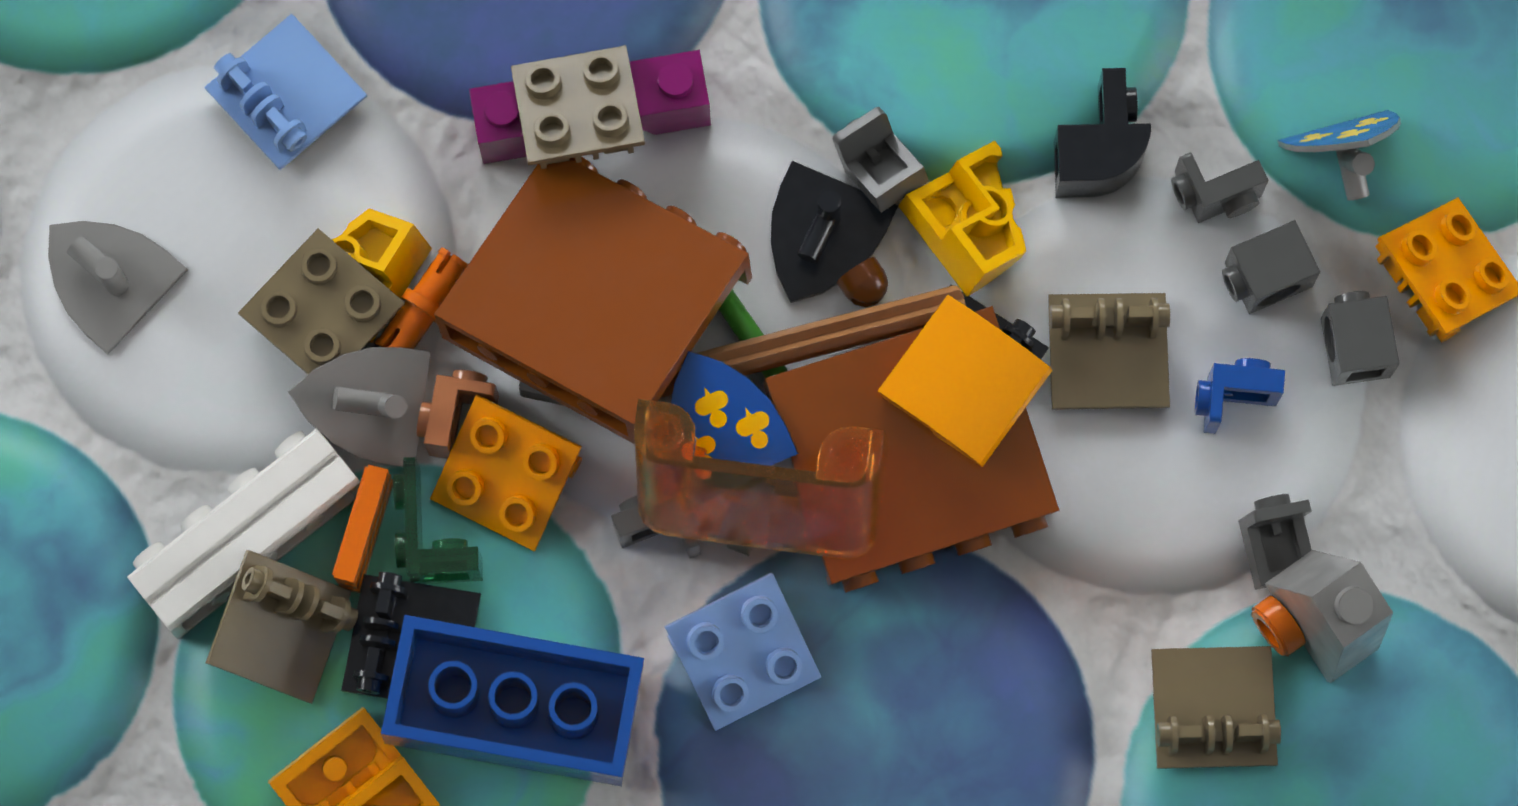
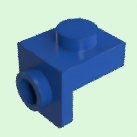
(1245, 382)

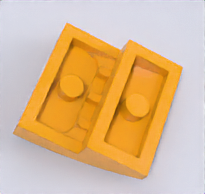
(965, 380)
(351, 770)

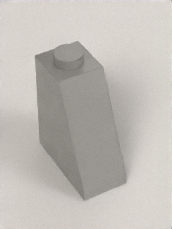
(1335, 609)

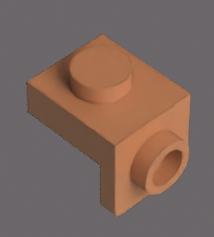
(440, 418)

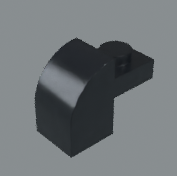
(1105, 155)

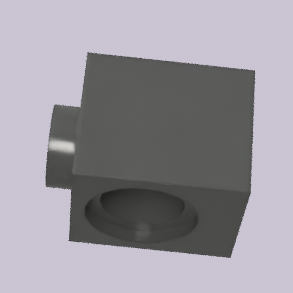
(1270, 268)
(1359, 338)

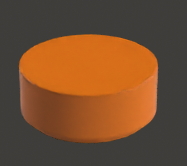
(1277, 626)

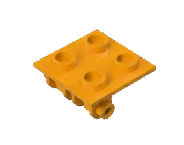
(1447, 268)
(506, 472)

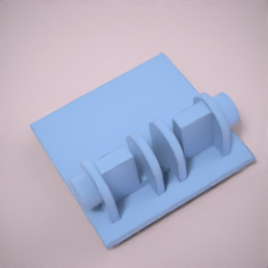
(284, 91)
(743, 651)

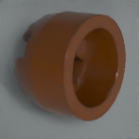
(864, 283)

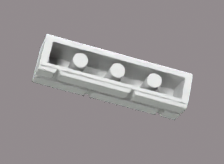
(263, 514)

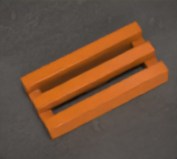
(363, 528)

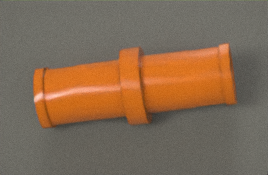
(422, 302)

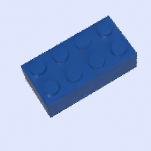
(512, 700)

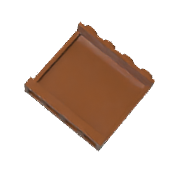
(591, 292)
(930, 489)

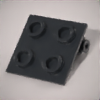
(380, 620)

